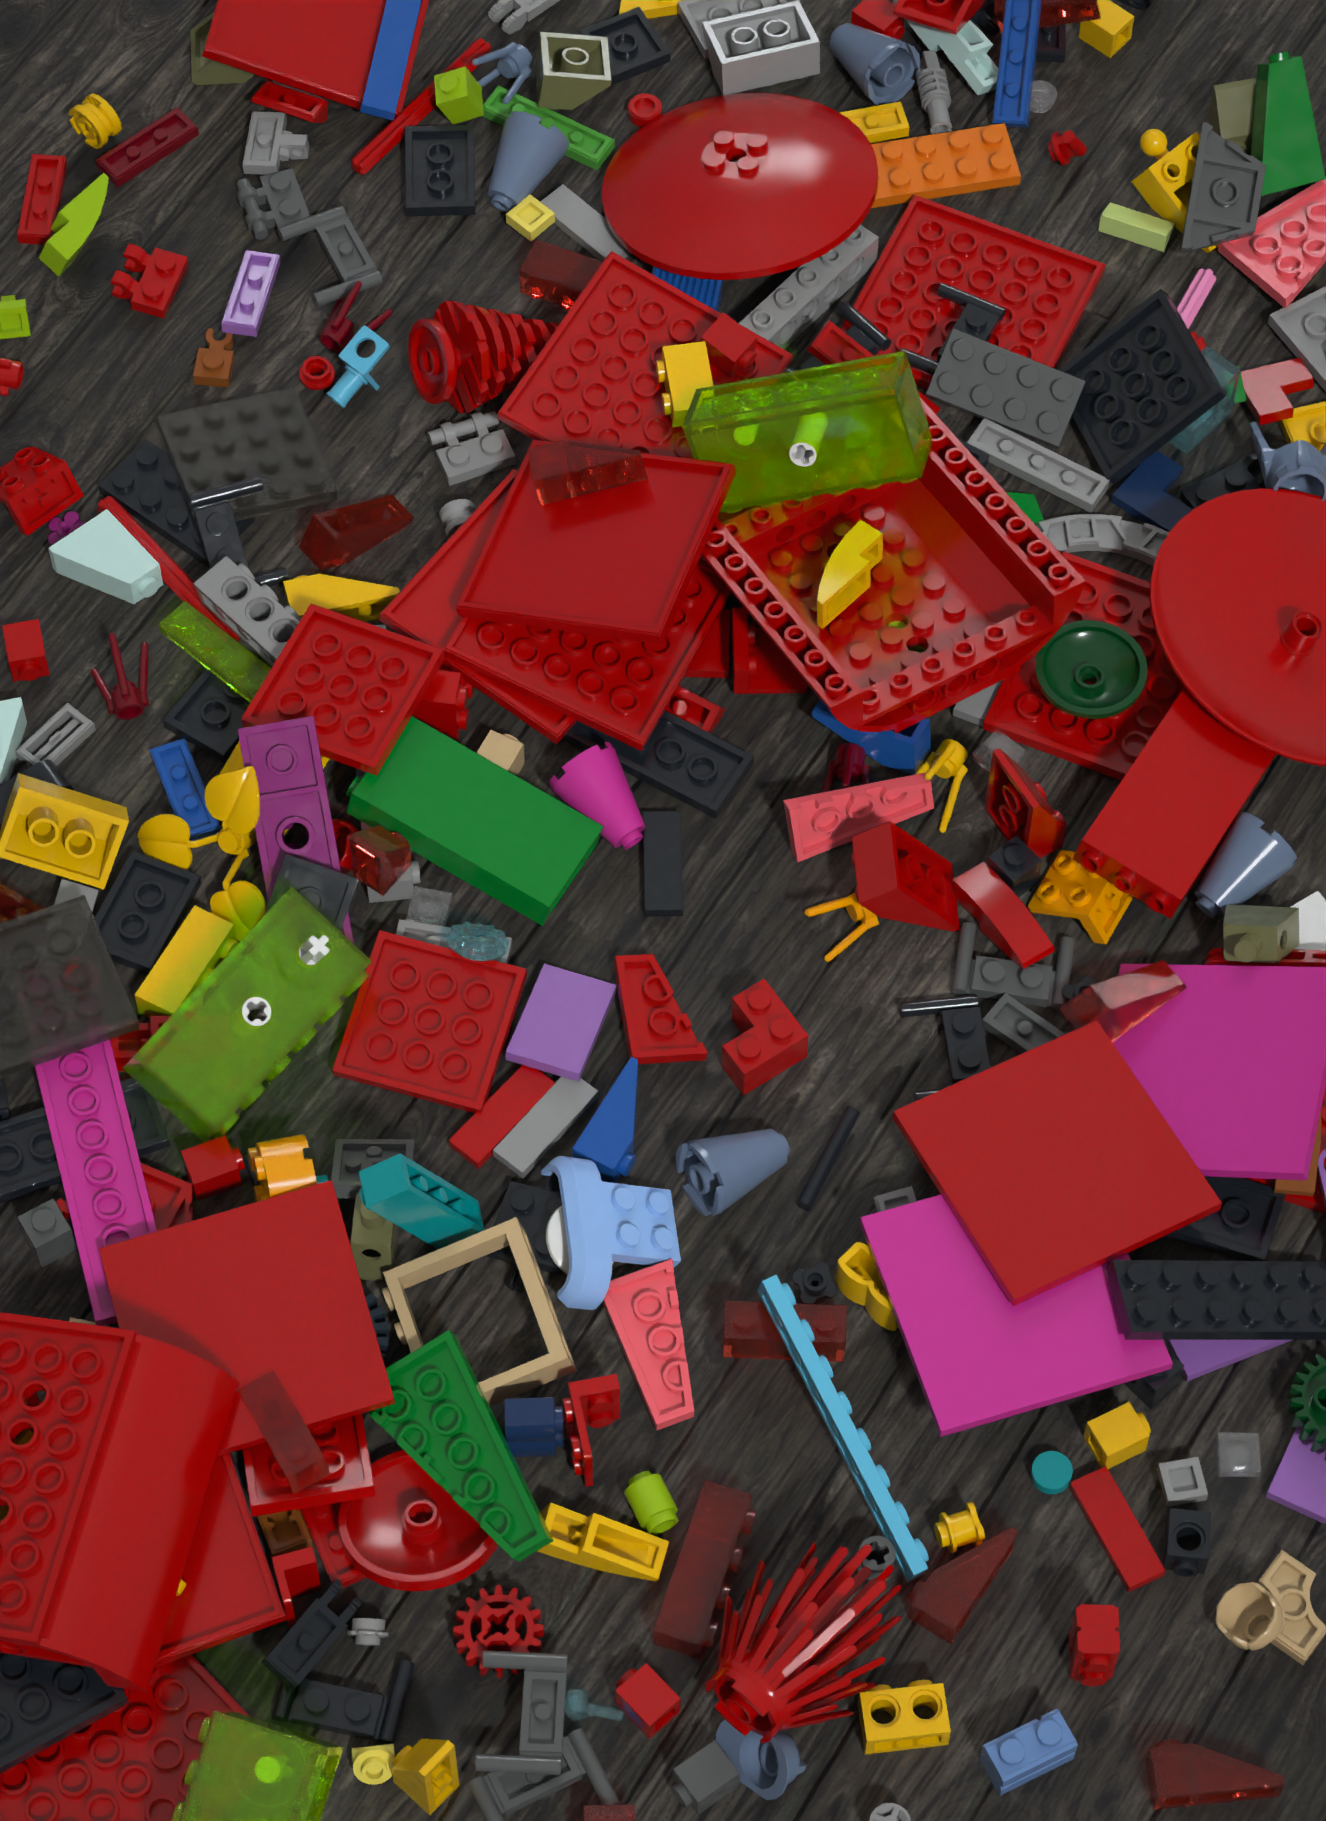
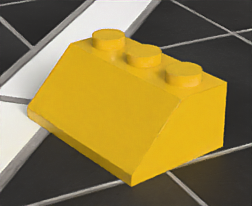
(62, 831)

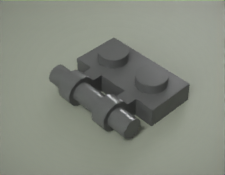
(282, 196)

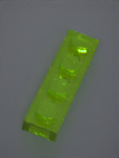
(215, 650)

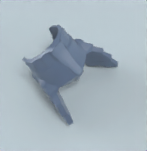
(1292, 466)

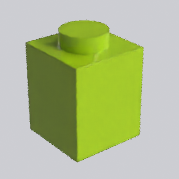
(458, 95)

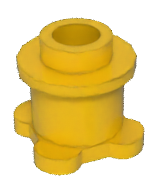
(959, 1529)

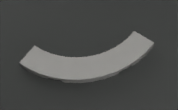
(1104, 534)

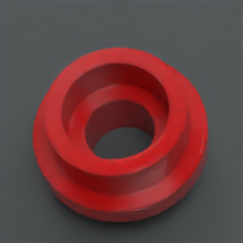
(314, 366)

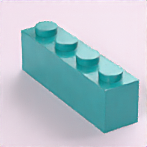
(419, 1201)

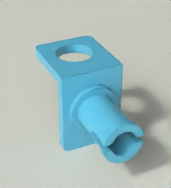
(357, 367)

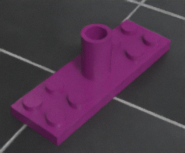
(290, 792)

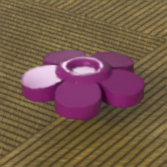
(63, 528)

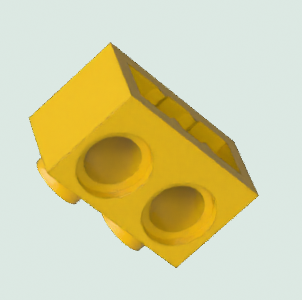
(906, 1729)

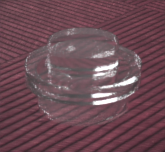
(1043, 96)

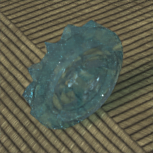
(477, 941)

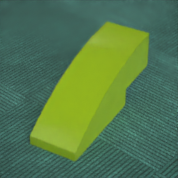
(74, 226)

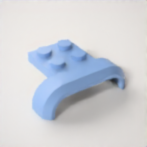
(608, 1225)

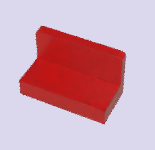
(296, 1577)

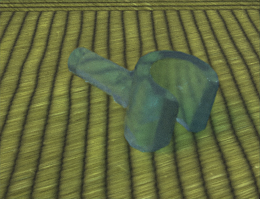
(578, 1708)

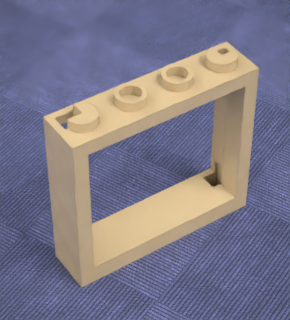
(511, 1232)

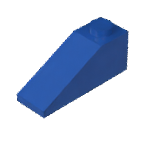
(899, 751)
(611, 1131)

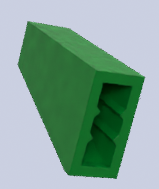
(1285, 125)

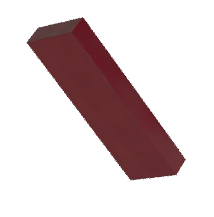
(147, 147)

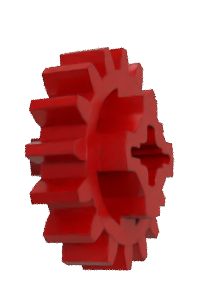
(509, 1615)

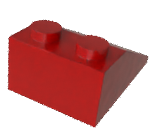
(939, 14)
(1021, 807)
(904, 879)

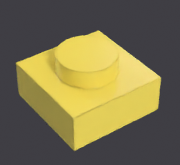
(530, 217)

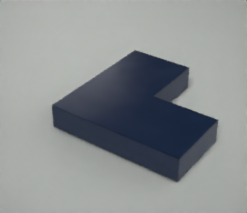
(1145, 493)

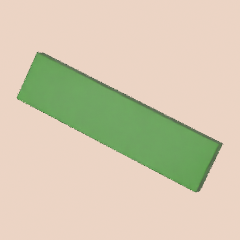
(584, 143)

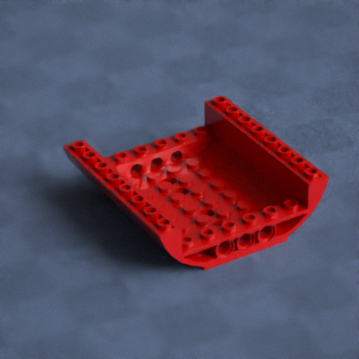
(954, 568)
(101, 1489)

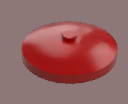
(411, 1530)

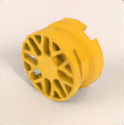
(95, 120)

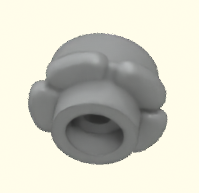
(368, 1631)

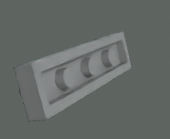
(1039, 465)

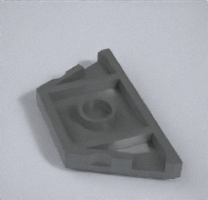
(1222, 193)

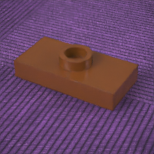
(284, 1531)

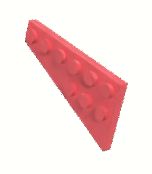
(1285, 245)

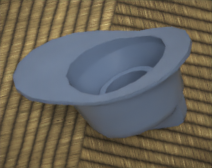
(762, 1766)

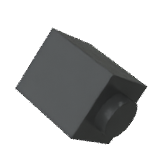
(47, 1233)
(704, 1778)

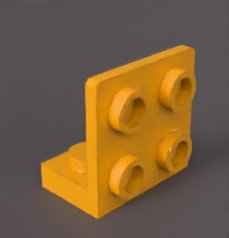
(1083, 895)

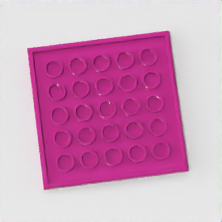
(1237, 1066)
(975, 1348)

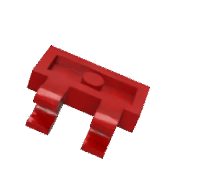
(159, 281)

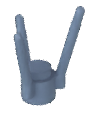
(513, 63)

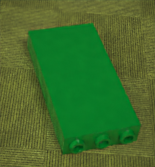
(476, 820)

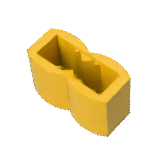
(861, 1283)

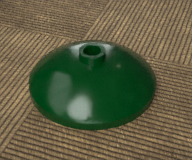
(1095, 654)

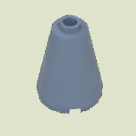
(875, 62)
(523, 159)
(1243, 865)
(729, 1167)

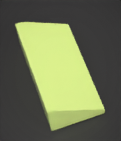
(1136, 226)

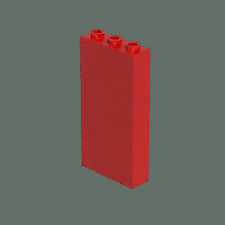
(1173, 806)

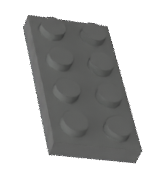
(1005, 388)

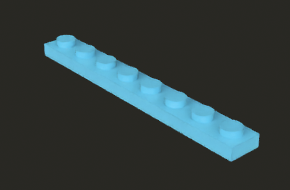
(850, 1441)

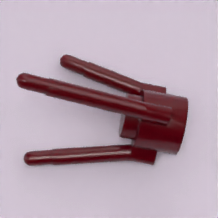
(338, 329)
(126, 699)
(847, 766)

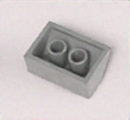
(762, 47)

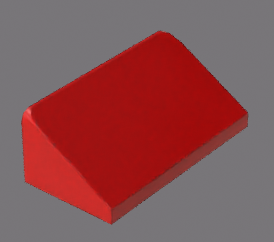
(292, 102)
(695, 709)

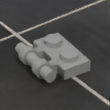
(475, 456)

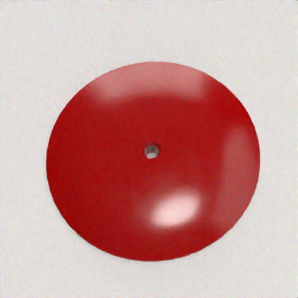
(1246, 615)

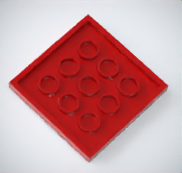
(352, 680)
(430, 1022)

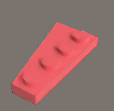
(835, 816)
(650, 1332)

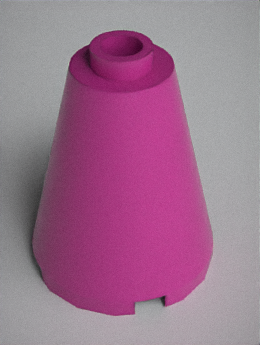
(600, 790)

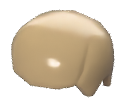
(1249, 1616)

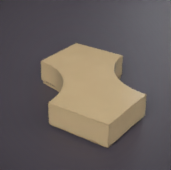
(1290, 1585)

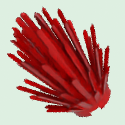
(786, 1666)

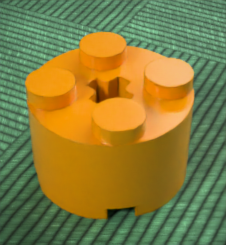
(281, 1166)

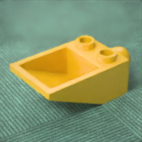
(1161, 191)

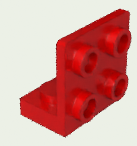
(36, 488)
(758, 662)
(593, 1404)

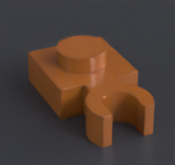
(215, 362)

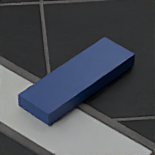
(184, 787)

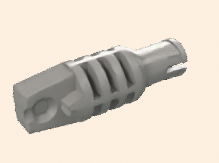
(934, 92)

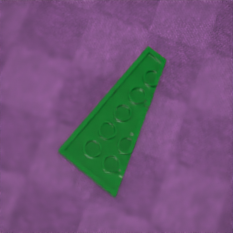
(457, 1441)

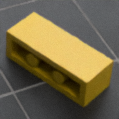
(186, 962)

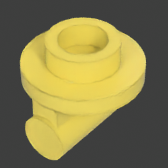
(373, 1763)

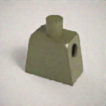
(1256, 931)
(373, 1233)

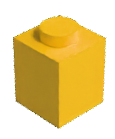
(1110, 31)
(1117, 1435)

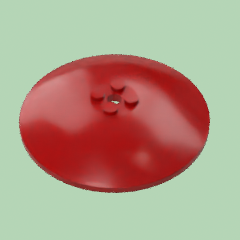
(790, 198)

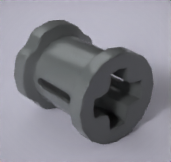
(883, 1551)

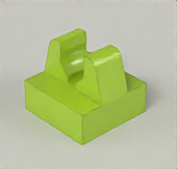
(13, 318)

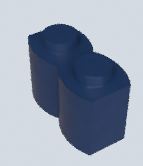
(533, 1426)

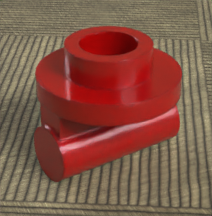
(1065, 146)

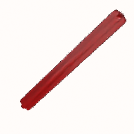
(413, 113)
(171, 573)

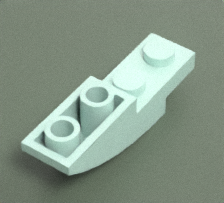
(965, 51)

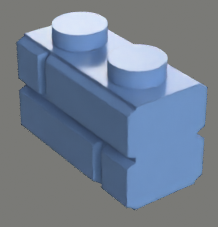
(1028, 1752)

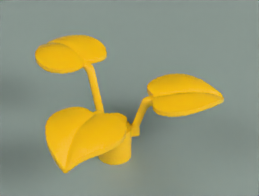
(236, 802)

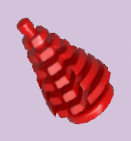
(472, 353)

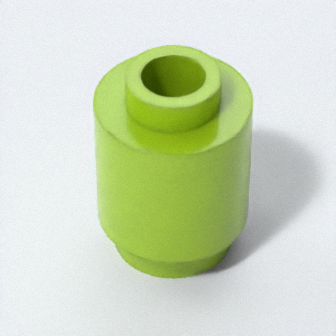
(651, 1502)

